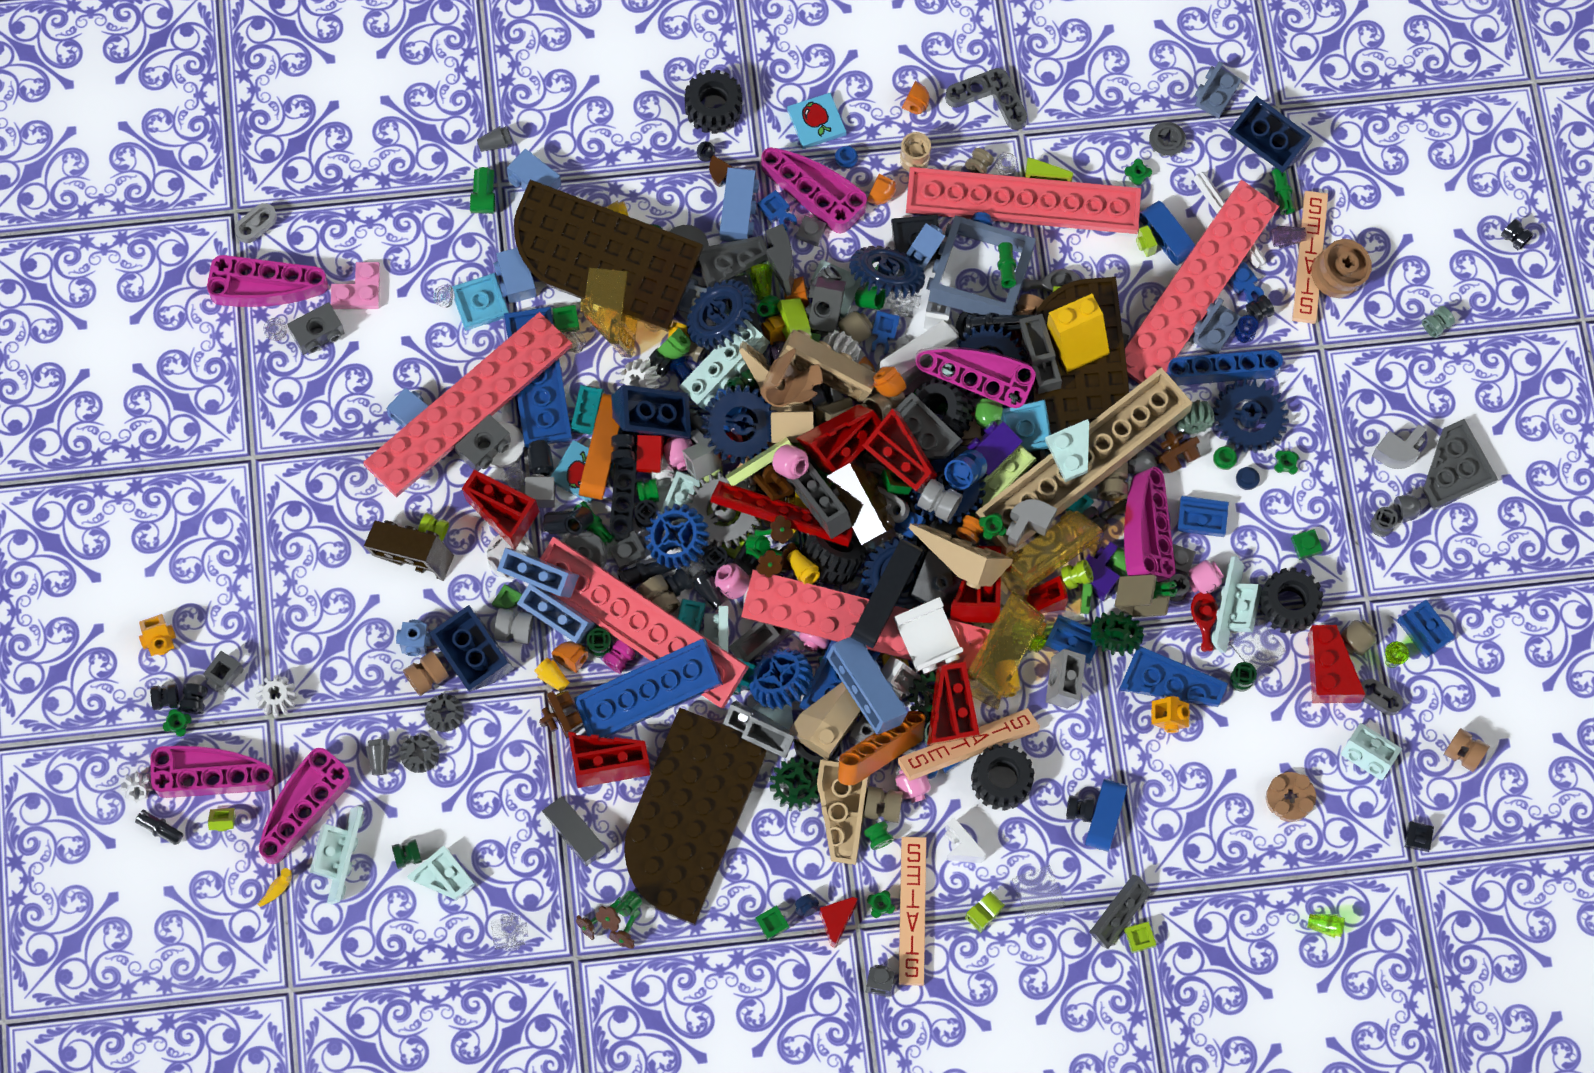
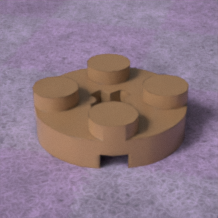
(1298, 785)

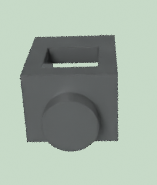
(222, 664)
(880, 981)

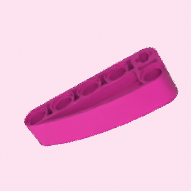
(824, 184)
(255, 288)
(987, 367)
(1147, 527)
(203, 764)
(301, 794)

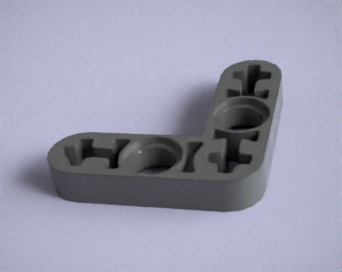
(990, 88)

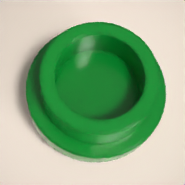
(1225, 458)

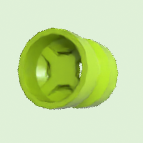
(430, 523)
(1077, 574)

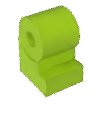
(984, 912)

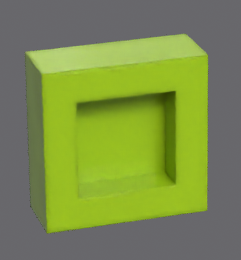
(1146, 241)
(221, 819)
(1140, 937)

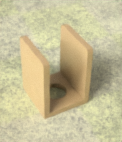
(791, 421)

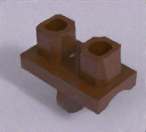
(1187, 447)
(772, 483)
(558, 703)

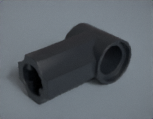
(568, 521)

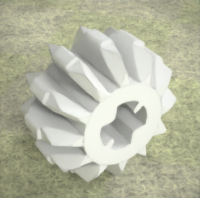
(843, 343)
(640, 374)
(274, 687)

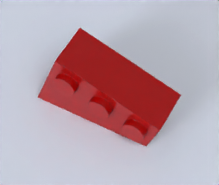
(840, 438)
(900, 452)
(501, 506)
(977, 604)
(1331, 668)
(952, 706)
(607, 760)

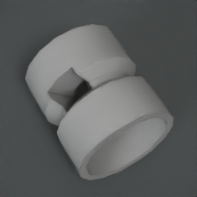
(940, 500)
(513, 626)

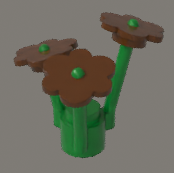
(758, 545)
(609, 918)

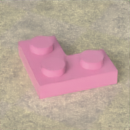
(363, 293)

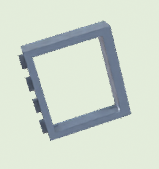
(972, 302)

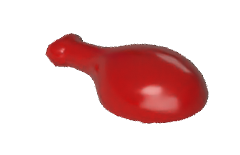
(1204, 614)

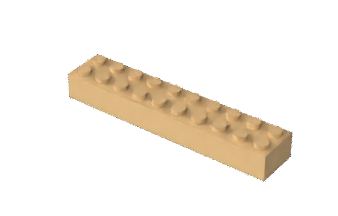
(1112, 442)

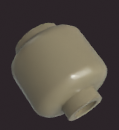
(856, 326)
(1358, 637)

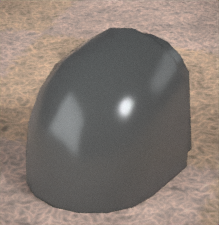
(1143, 462)
(1407, 508)

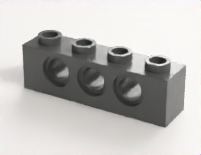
(821, 502)

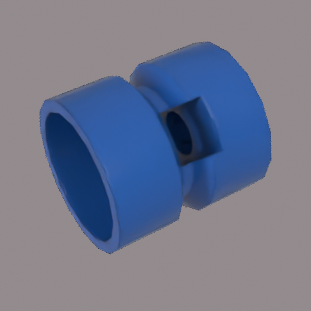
(965, 469)

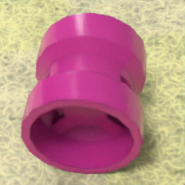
(619, 656)

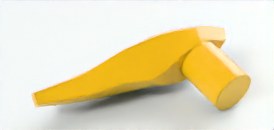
(277, 887)

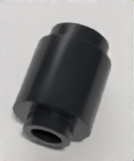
(540, 458)

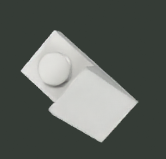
(967, 848)

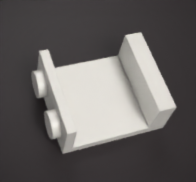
(928, 636)

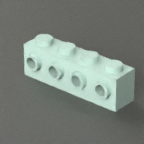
(722, 366)

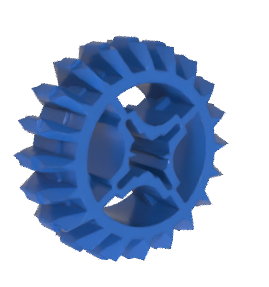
(693, 525)
(781, 678)

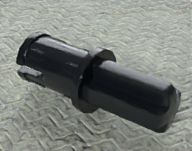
(159, 827)

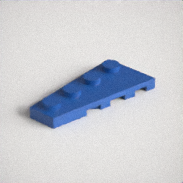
(1163, 677)

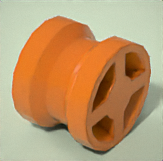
(970, 529)

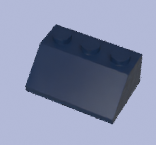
(1270, 134)
(652, 411)
(471, 649)

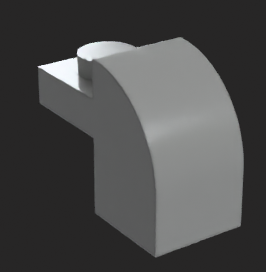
(1399, 453)
(700, 458)
(1032, 515)

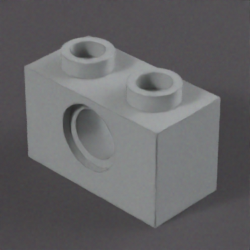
(1065, 678)

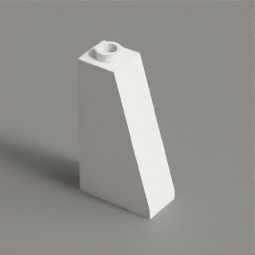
(904, 358)

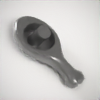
(1055, 278)

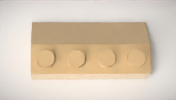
(837, 368)

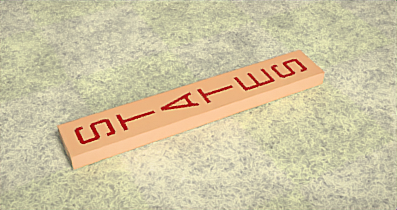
(1306, 291)
(946, 754)
(912, 911)

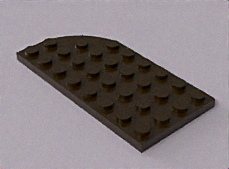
(568, 235)
(1096, 385)
(689, 813)

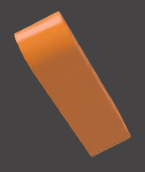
(599, 454)
(880, 749)

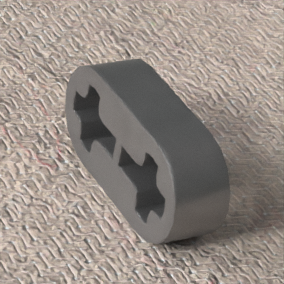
(1385, 693)

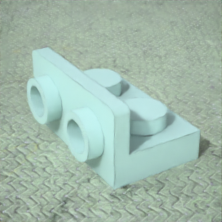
(717, 627)
(1371, 751)

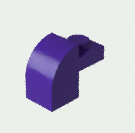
(1103, 578)

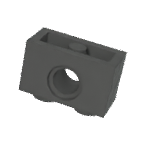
(830, 292)
(321, 317)
(486, 431)

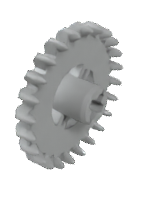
(726, 533)

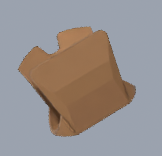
(797, 384)

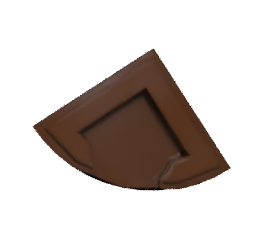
(718, 170)

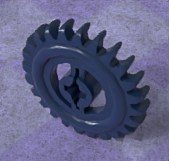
(886, 274)
(741, 299)
(992, 340)
(1256, 400)
(717, 421)
(970, 498)
(877, 567)

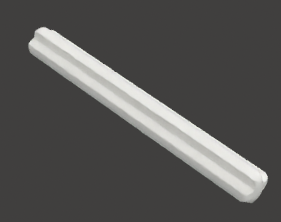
(1216, 201)

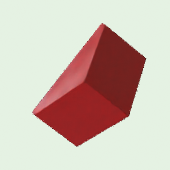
(649, 452)
(1049, 596)
(836, 917)

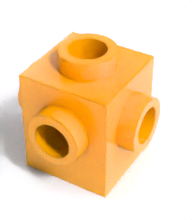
(156, 635)
(1170, 714)

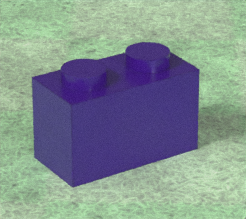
(995, 444)

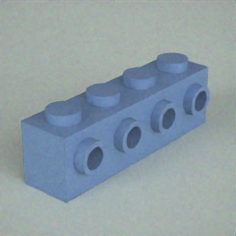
(867, 685)

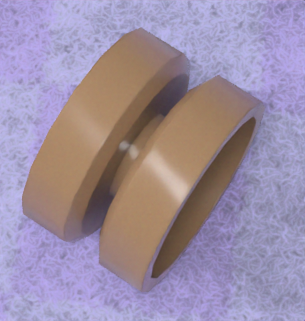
(1341, 268)

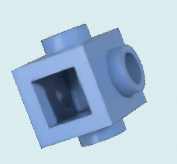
(414, 645)

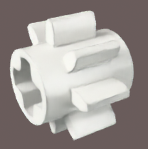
(136, 786)

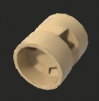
(915, 151)

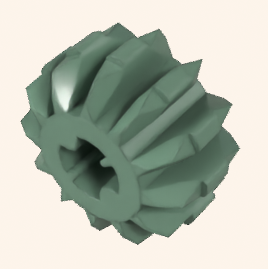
(1198, 420)

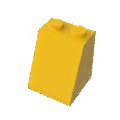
(1078, 333)

